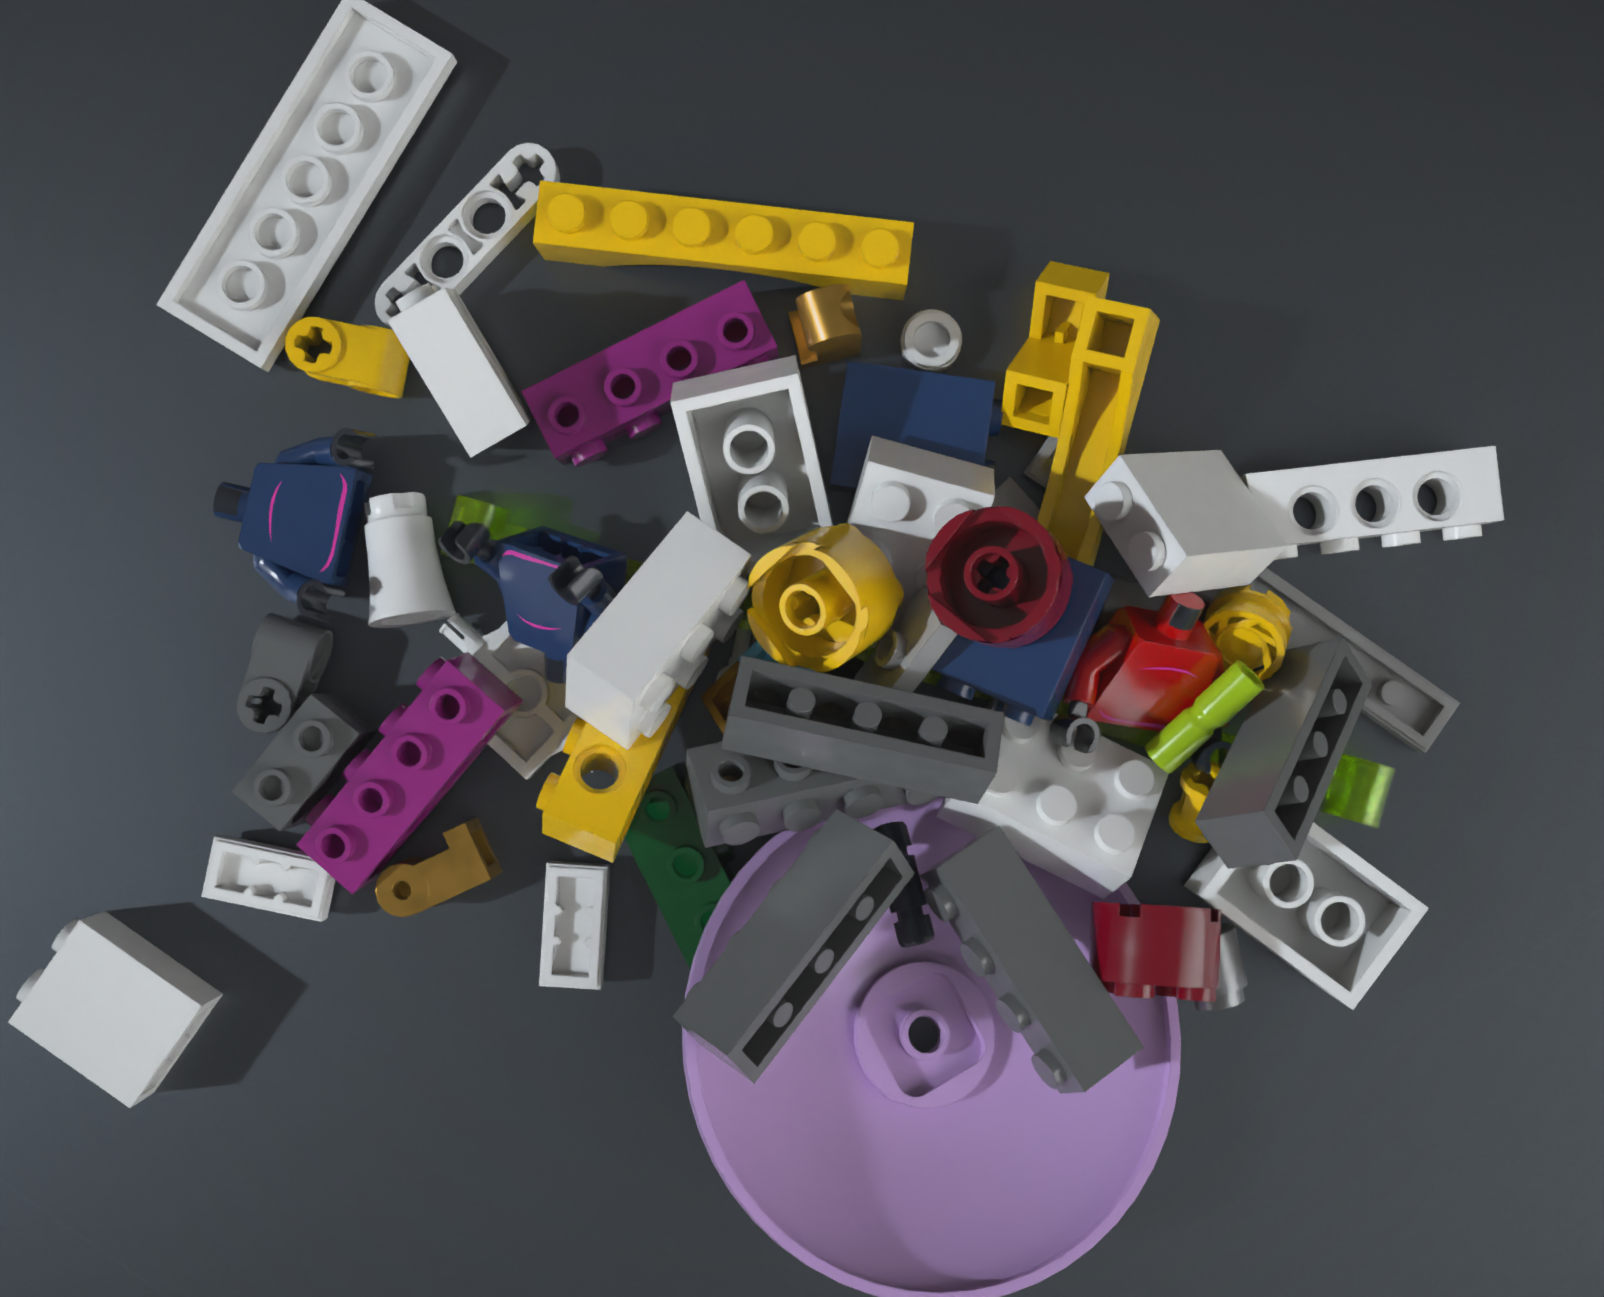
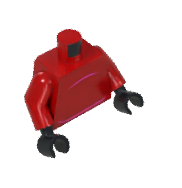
(1143, 675)

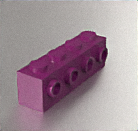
(632, 381)
(408, 771)

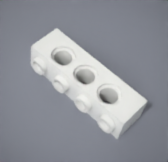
(1462, 479)

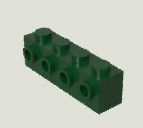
(674, 861)

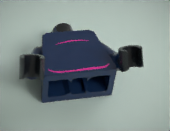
(303, 517)
(548, 583)

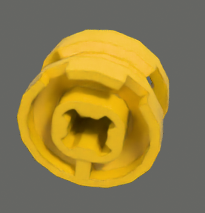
(1249, 628)

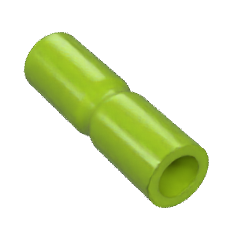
(1210, 711)

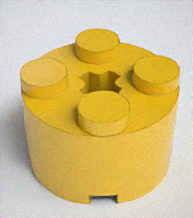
(822, 598)

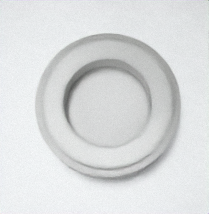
(931, 341)

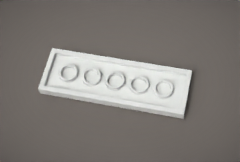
(307, 181)

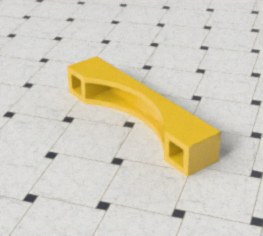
(660, 229)
(1096, 418)

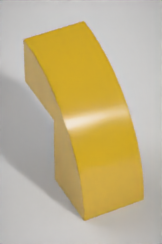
(1040, 371)

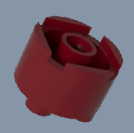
(964, 593)
(1156, 950)

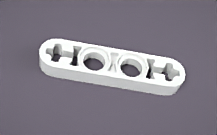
(459, 231)

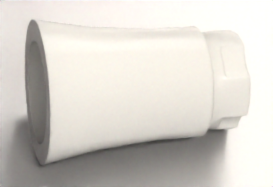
(403, 563)

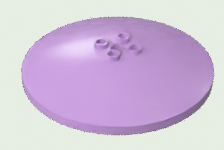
(938, 1162)

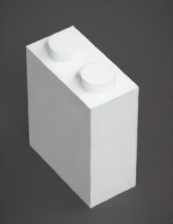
(458, 367)
(1184, 521)
(113, 1007)

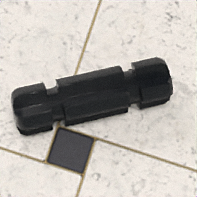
(912, 925)

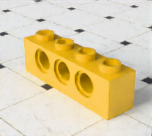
(601, 817)

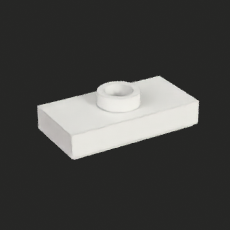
(267, 878)
(574, 925)

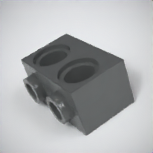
(304, 760)

